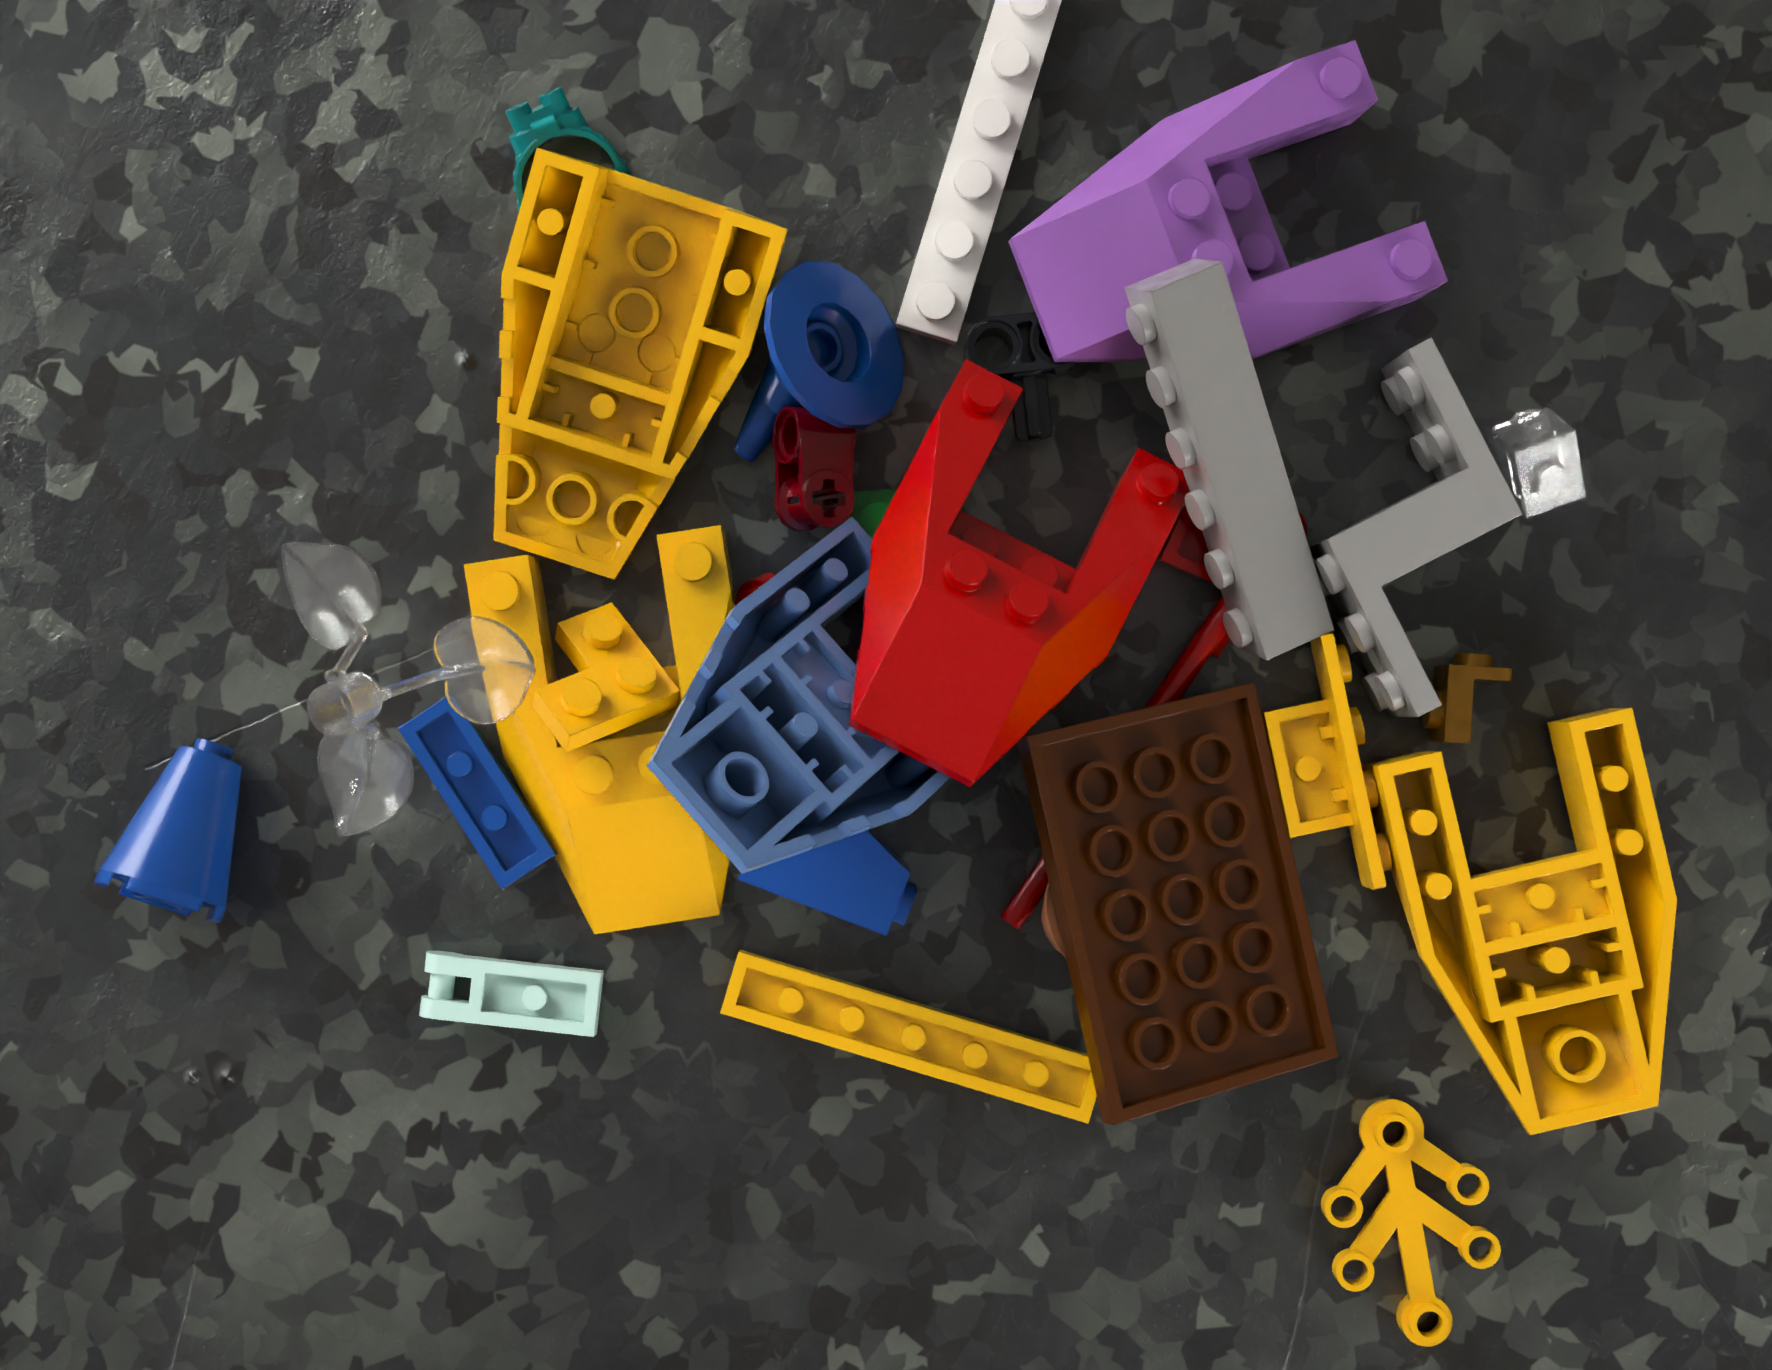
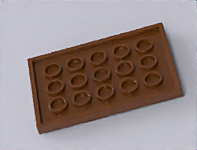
(1177, 901)

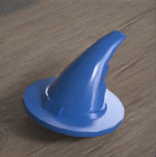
(828, 354)

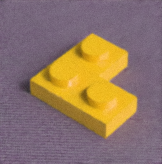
(615, 681)

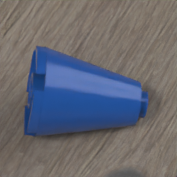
(181, 835)

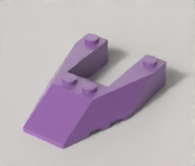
(1194, 196)

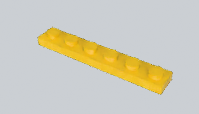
(910, 1035)

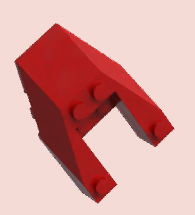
(973, 626)

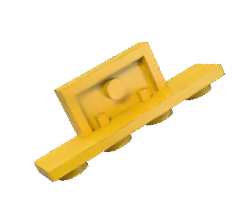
(1321, 764)

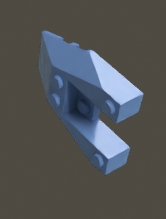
(765, 726)

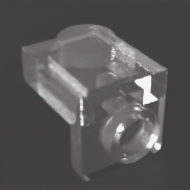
(1541, 460)

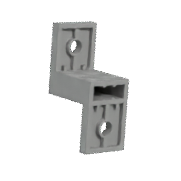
(1413, 531)

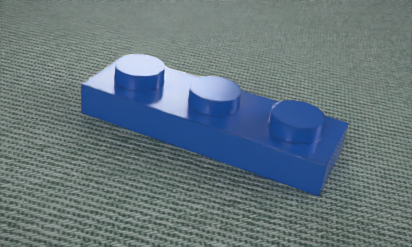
(478, 792)

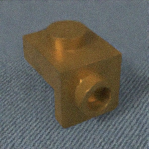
(1455, 691)

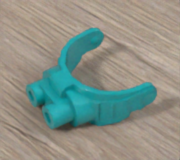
(549, 121)

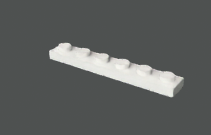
(977, 168)

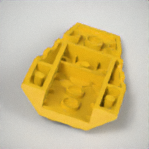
(615, 351)

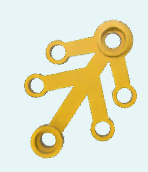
(1405, 1210)

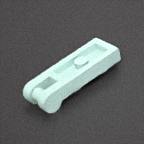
(513, 994)

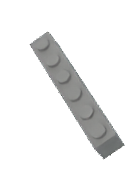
(1228, 457)

